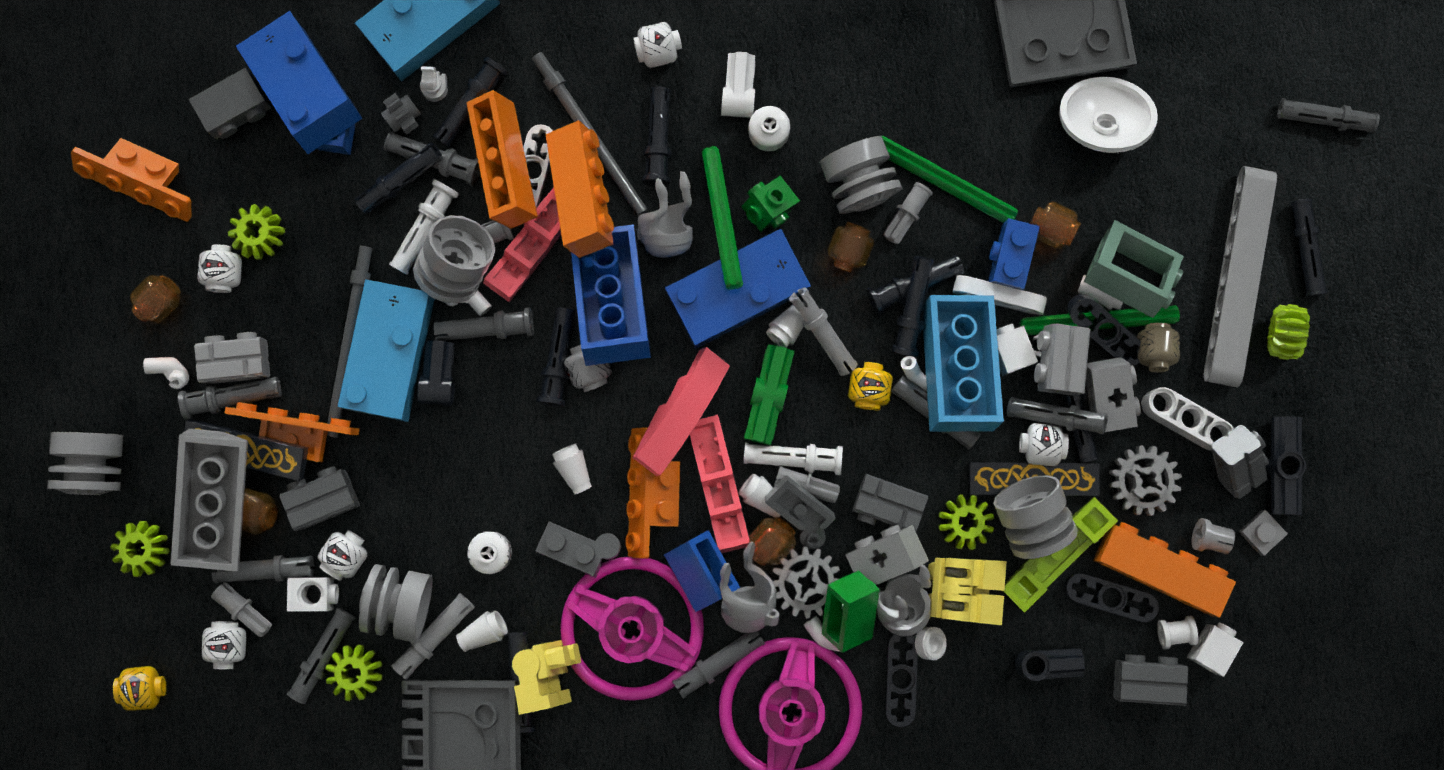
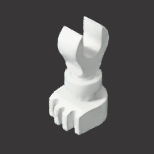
(433, 84)

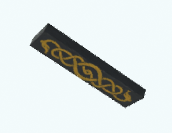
(265, 453)
(993, 477)

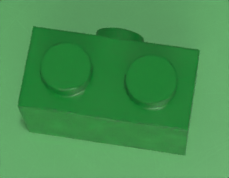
(850, 611)

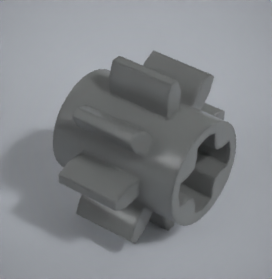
(400, 113)

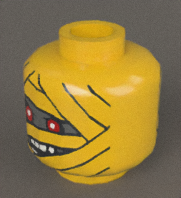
(870, 386)
(139, 688)

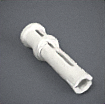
(430, 212)
(809, 458)

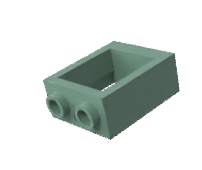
(1127, 286)

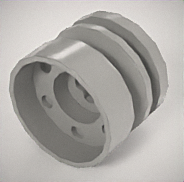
(861, 177)
(454, 259)
(85, 462)
(1035, 517)
(388, 601)

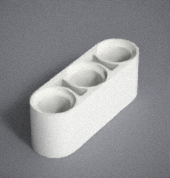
(1171, 417)

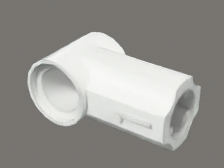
(739, 92)

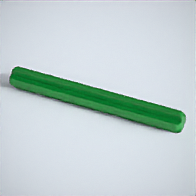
(949, 182)
(722, 218)
(1127, 317)

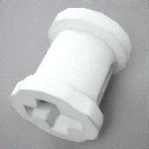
(1177, 632)

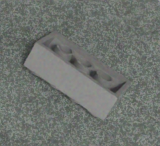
(209, 500)

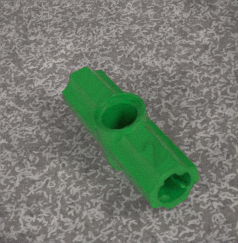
(769, 394)

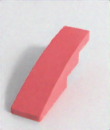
(526, 250)
(682, 412)
(719, 485)

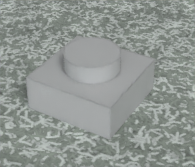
(1263, 532)

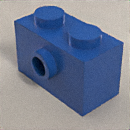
(1013, 253)
(698, 570)

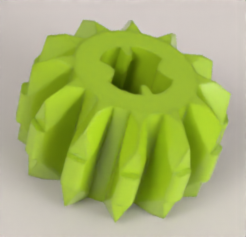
(245, 234)
(1288, 332)
(970, 532)
(128, 551)
(351, 684)

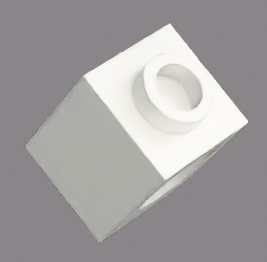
(1014, 349)
(297, 594)
(1216, 648)

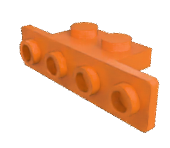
(136, 174)
(300, 431)
(651, 499)

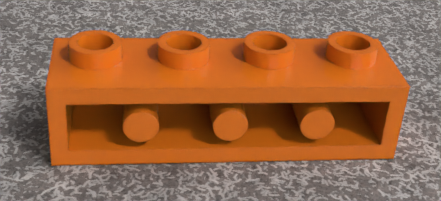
(501, 159)
(579, 189)
(1164, 570)

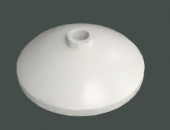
(1108, 114)

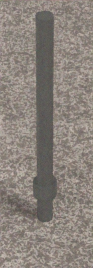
(555, 83)
(357, 279)

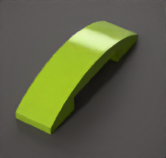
(1037, 574)

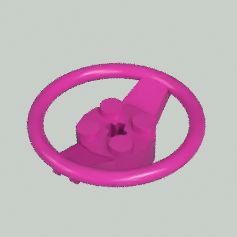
(654, 641)
(797, 687)

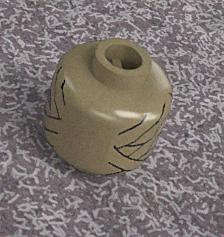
(1158, 347)

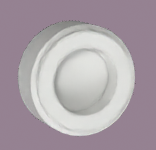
(930, 643)

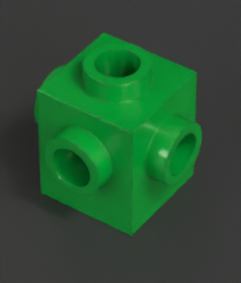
(770, 204)

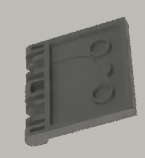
(1063, 38)
(463, 725)

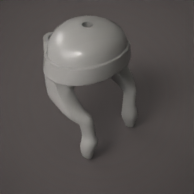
(664, 229)
(903, 600)
(750, 606)

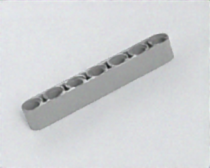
(1240, 276)

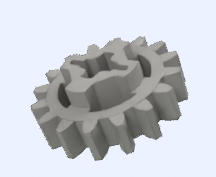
(1136, 491)
(798, 602)

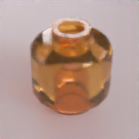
(1056, 224)
(850, 246)
(155, 298)
(258, 512)
(772, 541)

